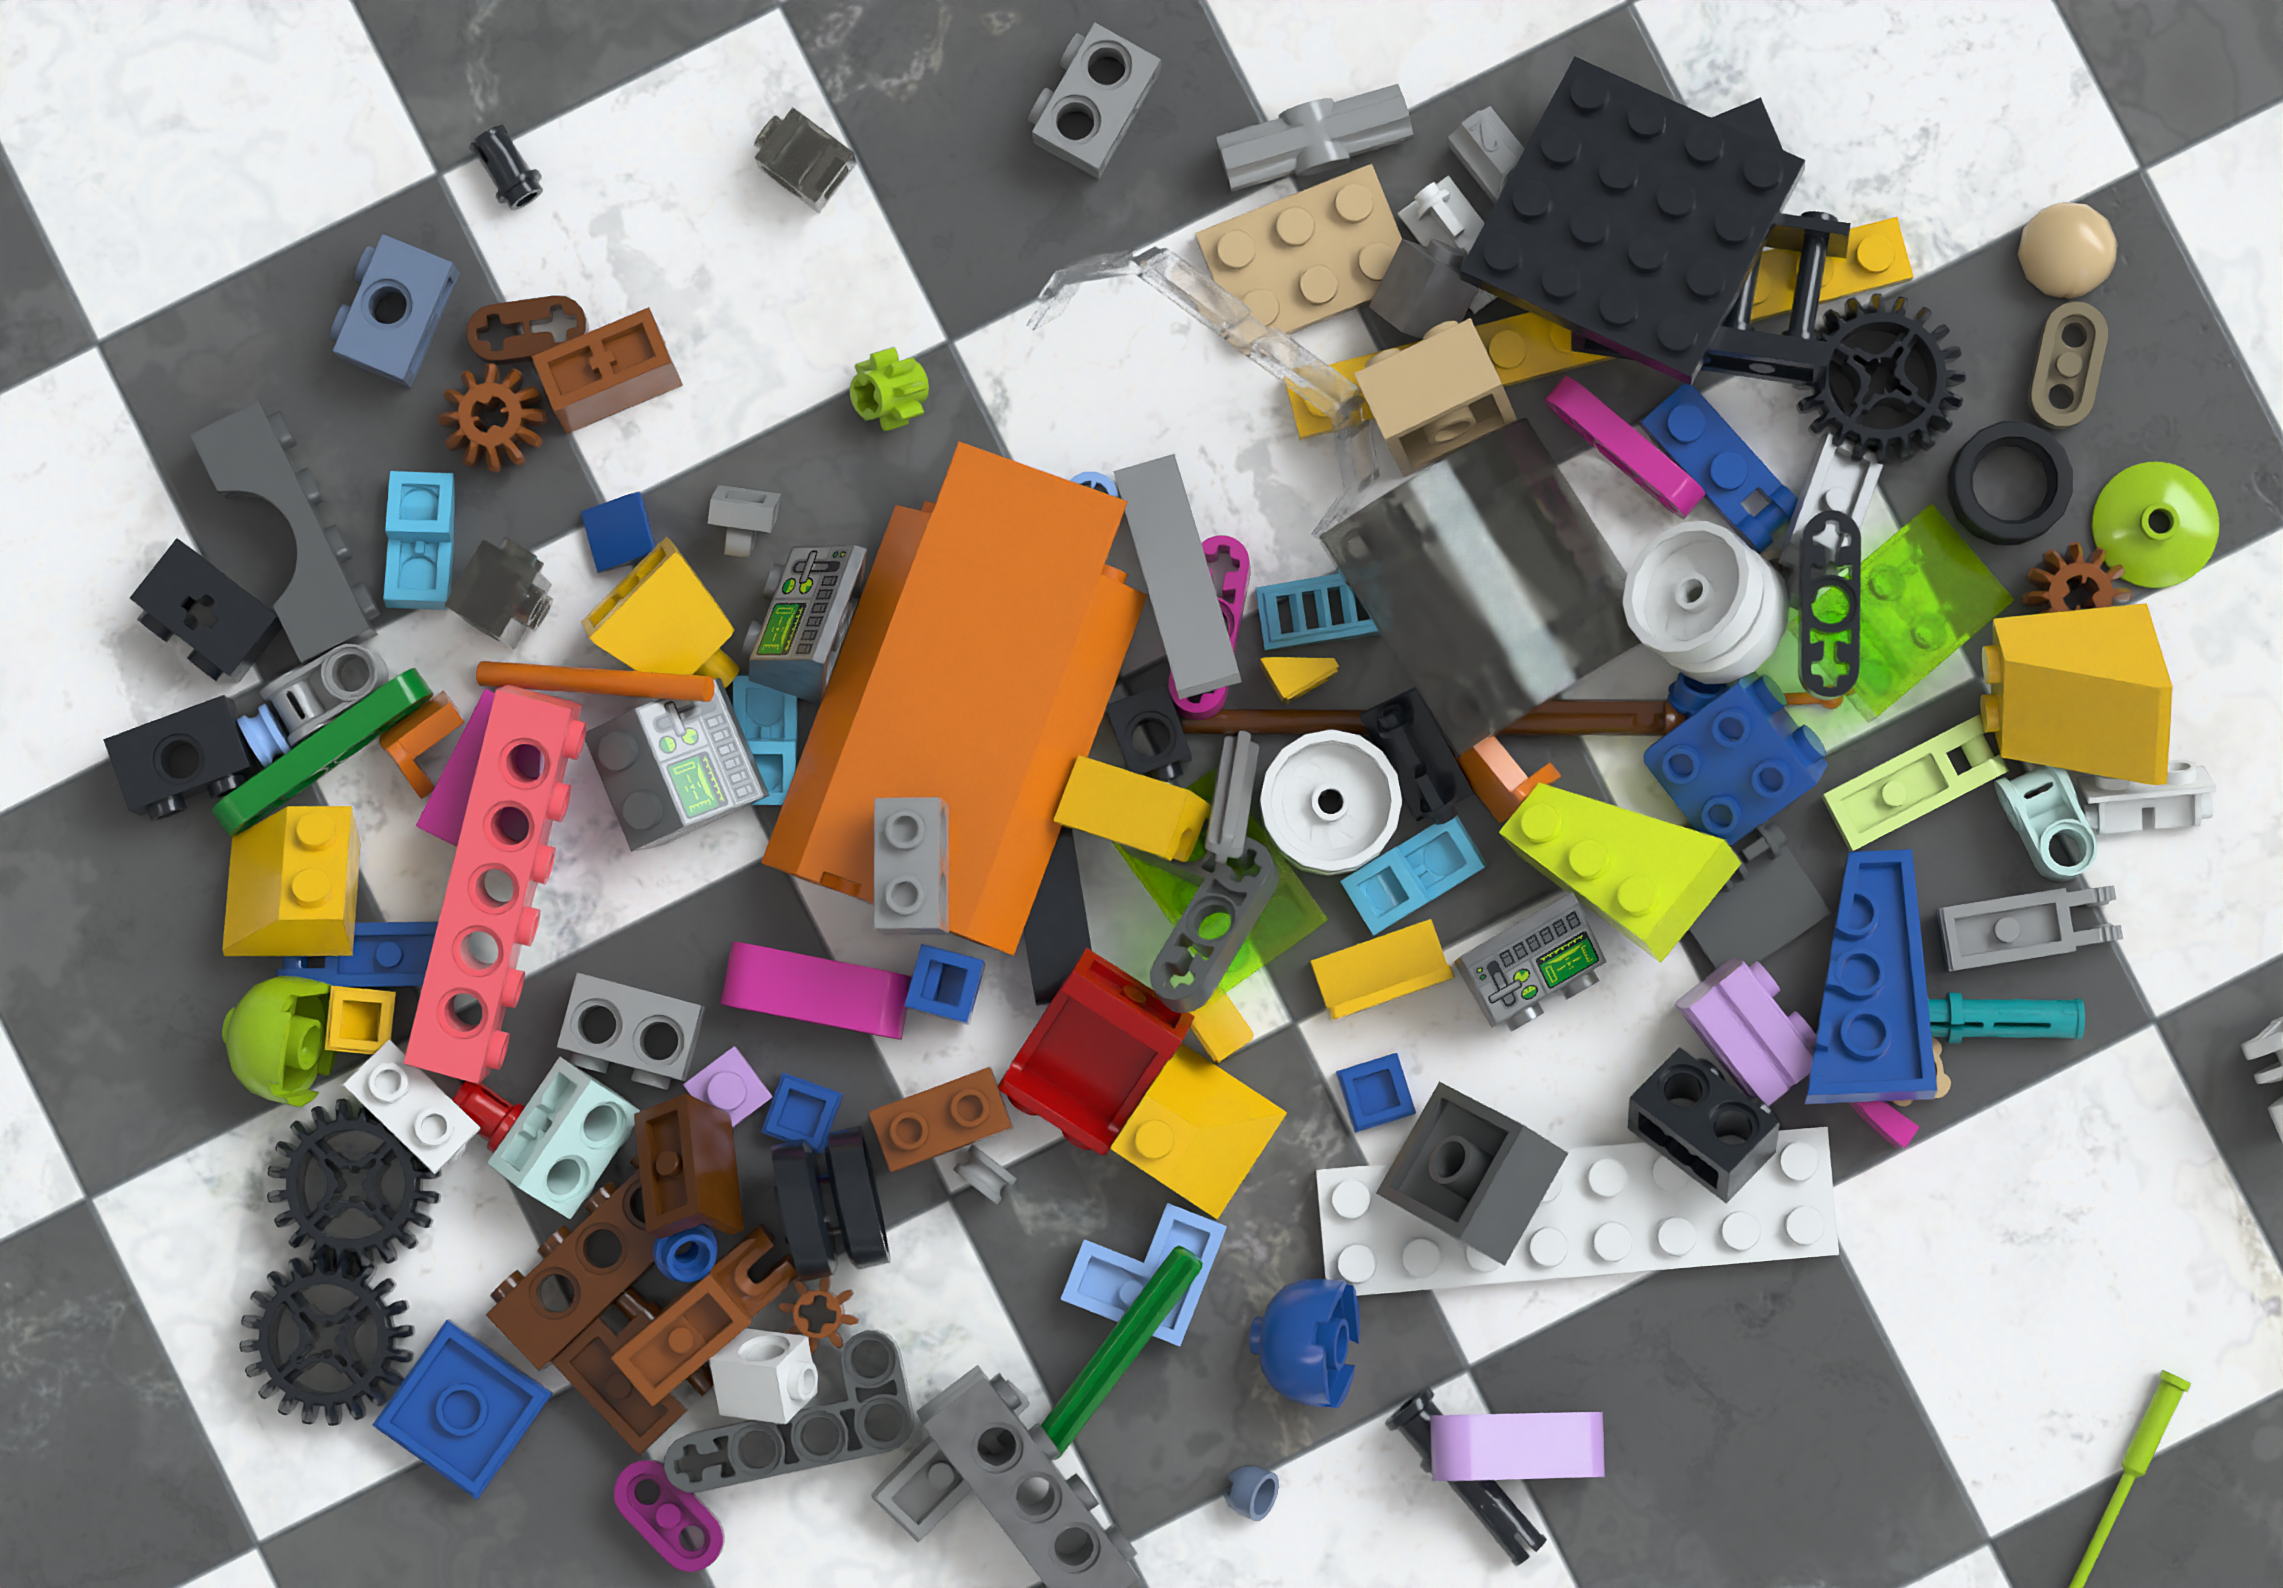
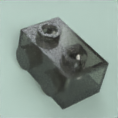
(502, 592)

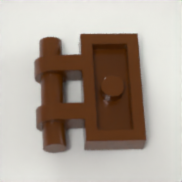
(600, 1381)

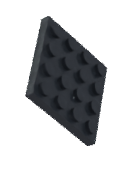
(1632, 220)

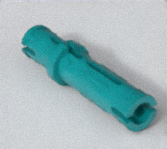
(2005, 1018)

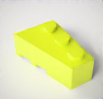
(1621, 864)

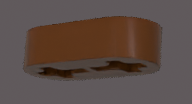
(523, 314)

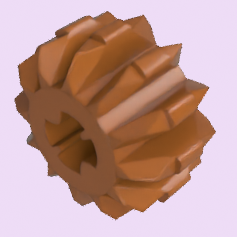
(489, 397)
(2074, 570)

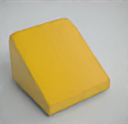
(1297, 676)
(359, 1019)
(1220, 1027)

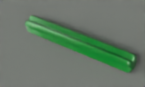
(1121, 1347)

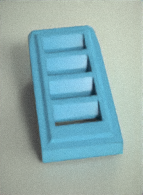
(1319, 586)

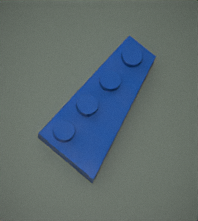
(1875, 999)

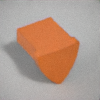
(417, 734)
(1499, 778)

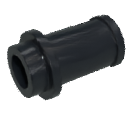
(507, 168)

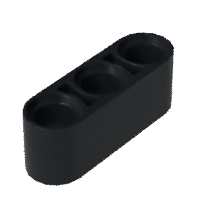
(1057, 921)

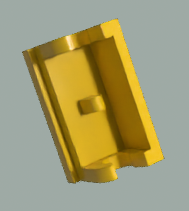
(1132, 809)

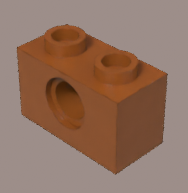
(941, 1120)

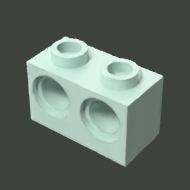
(564, 1138)

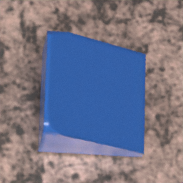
(619, 532)

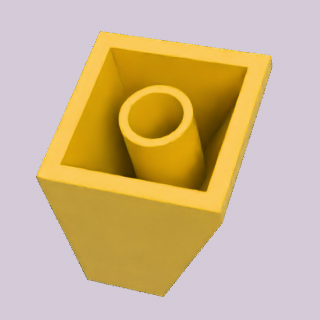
(2081, 692)

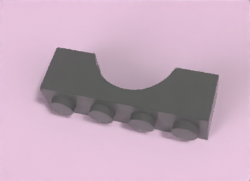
(251, 460)

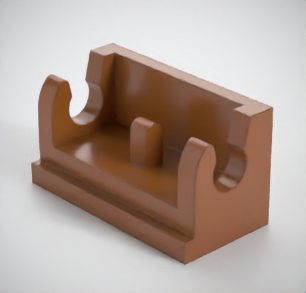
(607, 370)

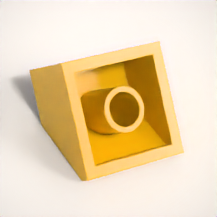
(294, 884)

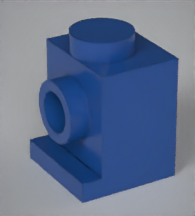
(945, 984)

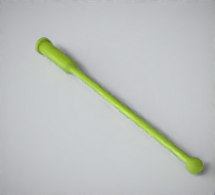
(2135, 1462)

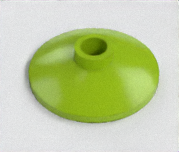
(2123, 528)

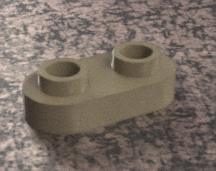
(2068, 367)

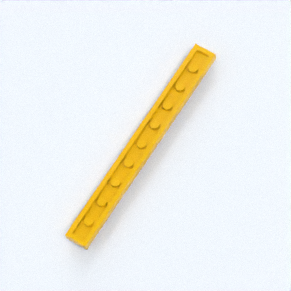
(1534, 347)

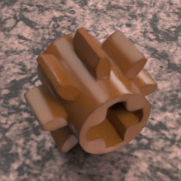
(834, 1303)

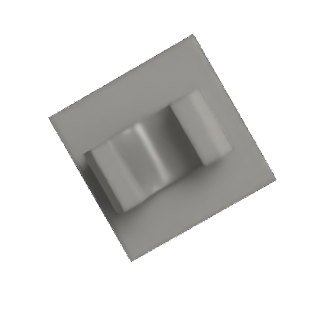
(744, 514)

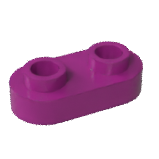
(667, 1517)

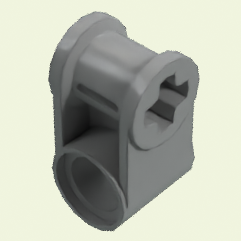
(321, 691)

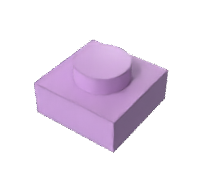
(730, 1086)

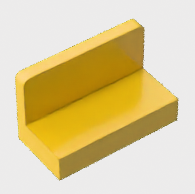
(1381, 970)

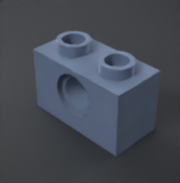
(399, 347)

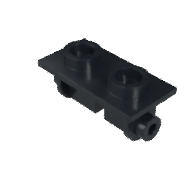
(1420, 756)

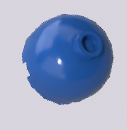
(1307, 1341)

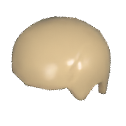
(2067, 250)

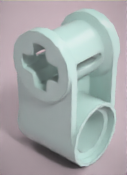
(2046, 816)

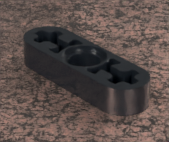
(1814, 556)

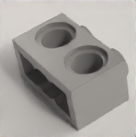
(1108, 106)
(911, 866)
(634, 1015)

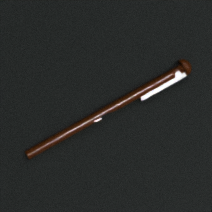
(1553, 718)

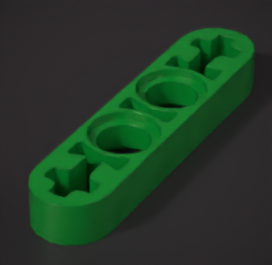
(322, 752)

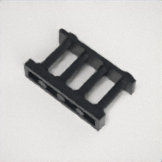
(1796, 353)

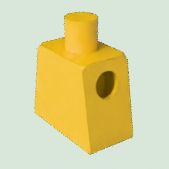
(664, 620)

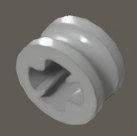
(984, 1174)

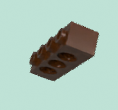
(520, 1308)

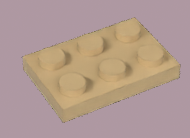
(1306, 252)

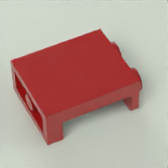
(1094, 1053)

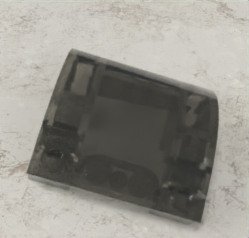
(1487, 584)

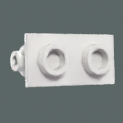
(1446, 216)
(2118, 803)
(412, 1108)

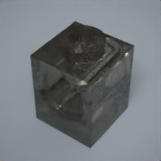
(803, 158)

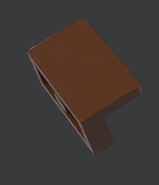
(687, 1167)

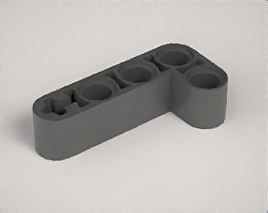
(791, 1449)

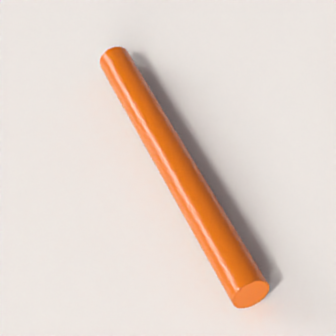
(596, 681)

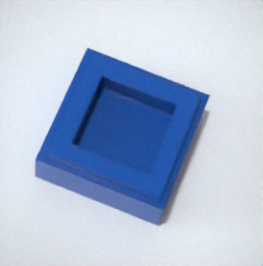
(1375, 1092)
(802, 1112)

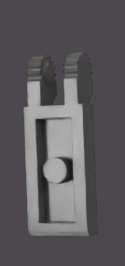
(2020, 927)

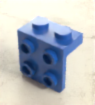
(1737, 759)

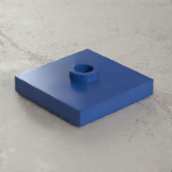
(462, 1409)

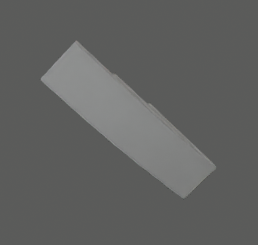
(1177, 577)

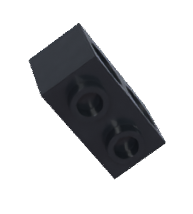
(1692, 1133)

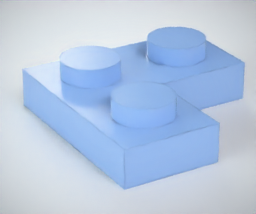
(1112, 1281)

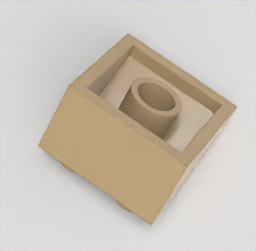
(1435, 395)

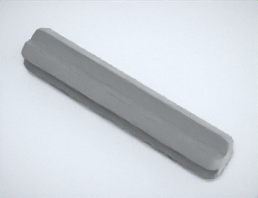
(1232, 797)

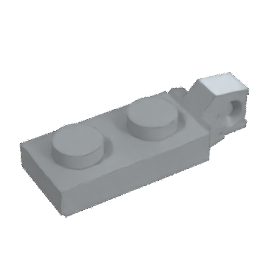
(1830, 484)
(929, 1485)

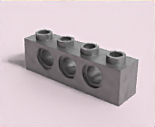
(956, 1423)

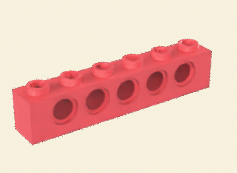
(438, 1036)

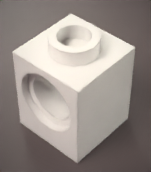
(764, 1376)

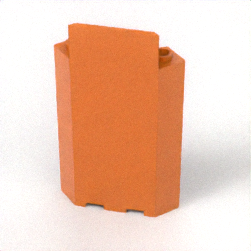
(968, 683)

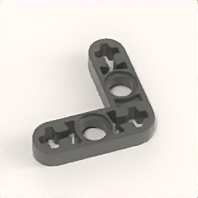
(1217, 893)

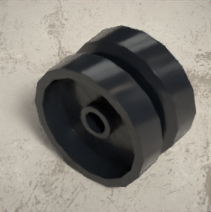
(819, 1205)

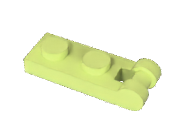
(1911, 784)

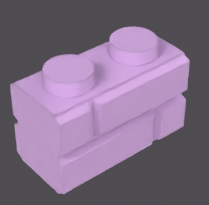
(1748, 1029)

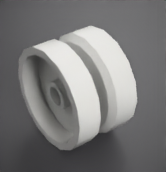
(1706, 602)
(1368, 798)

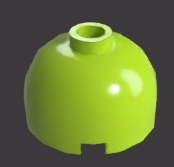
(279, 1038)

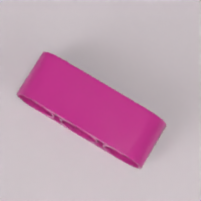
(816, 990)

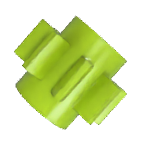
(889, 389)

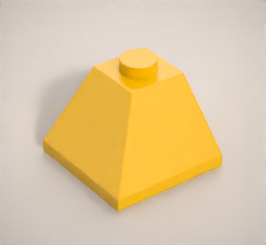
(1198, 1130)

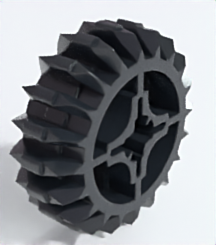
(1904, 394)
(329, 1207)
(349, 1361)

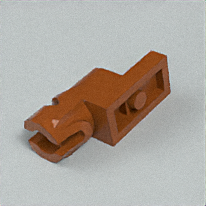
(703, 1318)

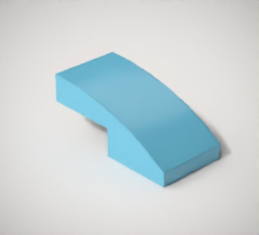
(419, 540)
(771, 732)
(1413, 874)

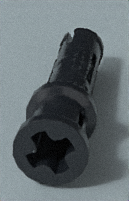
(1482, 1497)

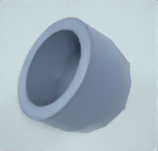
(1252, 1491)

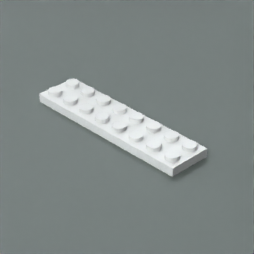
(1601, 1216)

